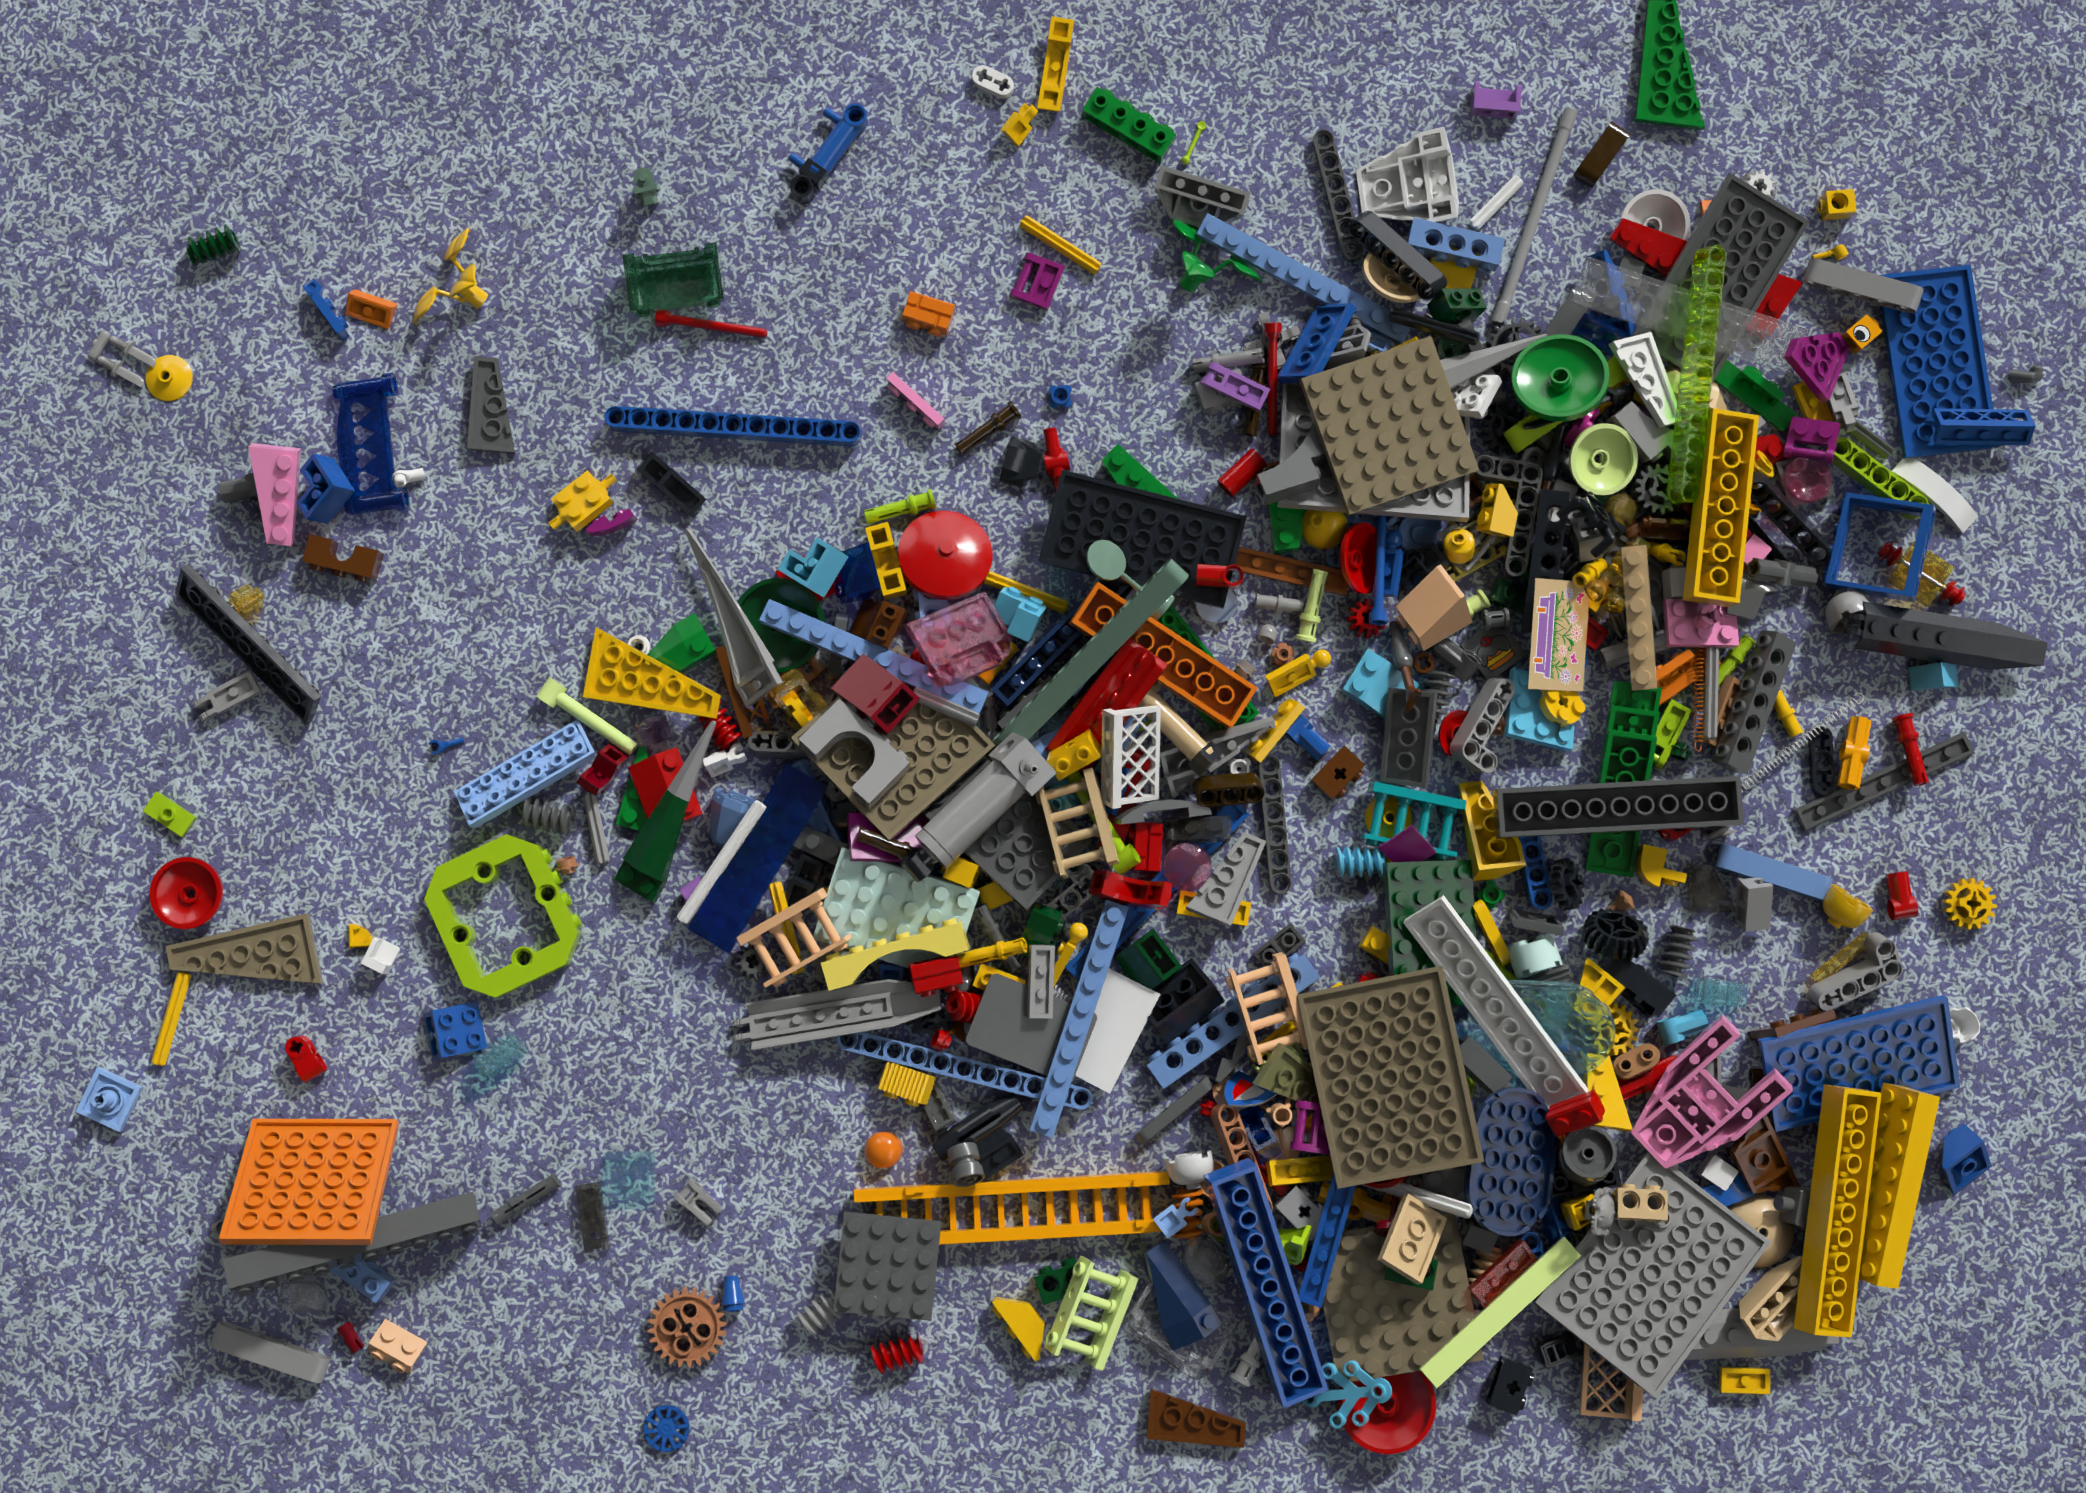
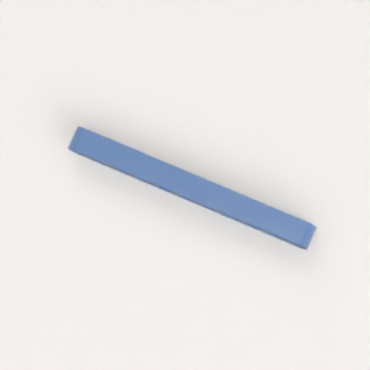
(952, 1068)

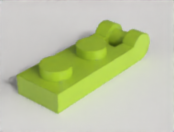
(1669, 729)

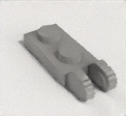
(229, 695)

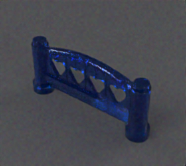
(373, 395)

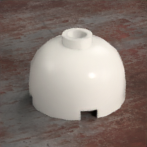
(1189, 1168)

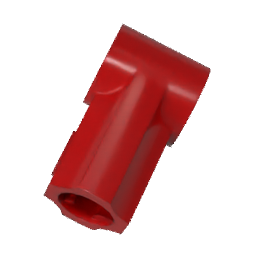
(1216, 576)
(1901, 902)

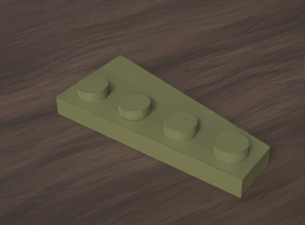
(1288, 1076)

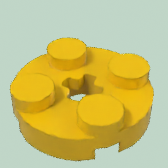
(797, 708)
(1562, 714)

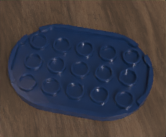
(1518, 1165)

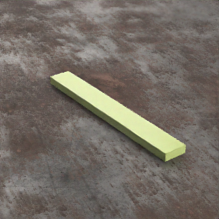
(1499, 1312)

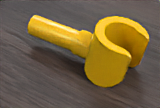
(1839, 253)

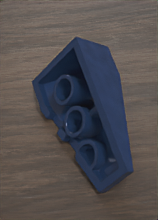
(1182, 1305)

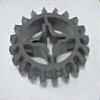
(1512, 329)

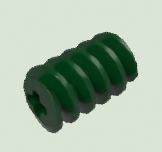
(212, 245)

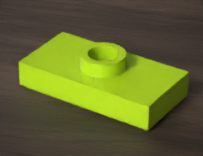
(170, 814)

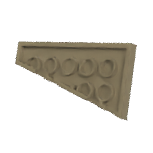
(267, 950)

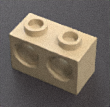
(1640, 1209)

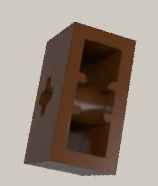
(1344, 761)

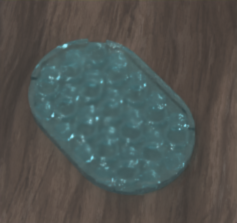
(1571, 1018)

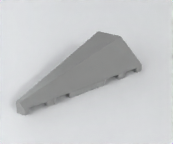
(1229, 741)

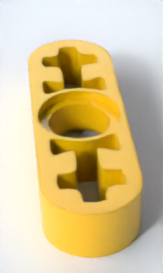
(1491, 933)

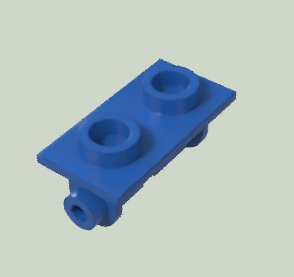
(1553, 1227)

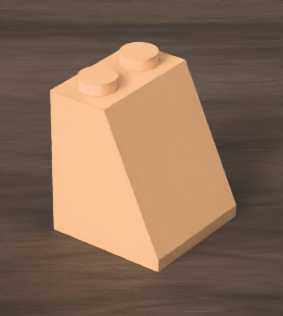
(1433, 609)

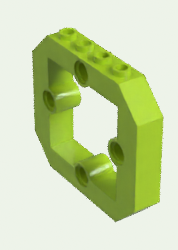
(468, 867)

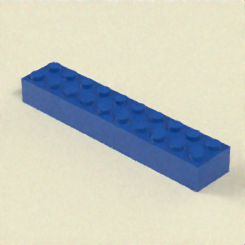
(1265, 1282)

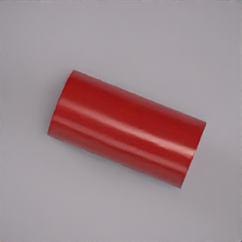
(1241, 472)

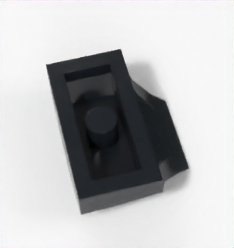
(1020, 462)

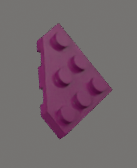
(1818, 361)

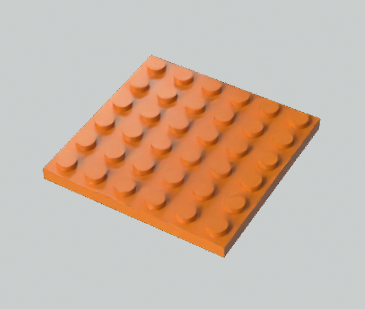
(310, 1182)

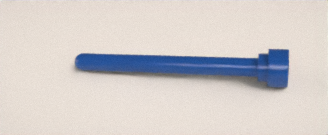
(1378, 614)

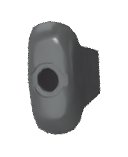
(1750, 599)

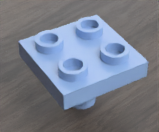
(109, 1099)

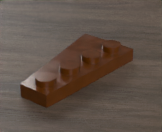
(1188, 1422)

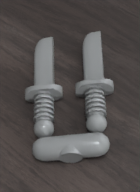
(128, 349)

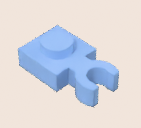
(1172, 1219)

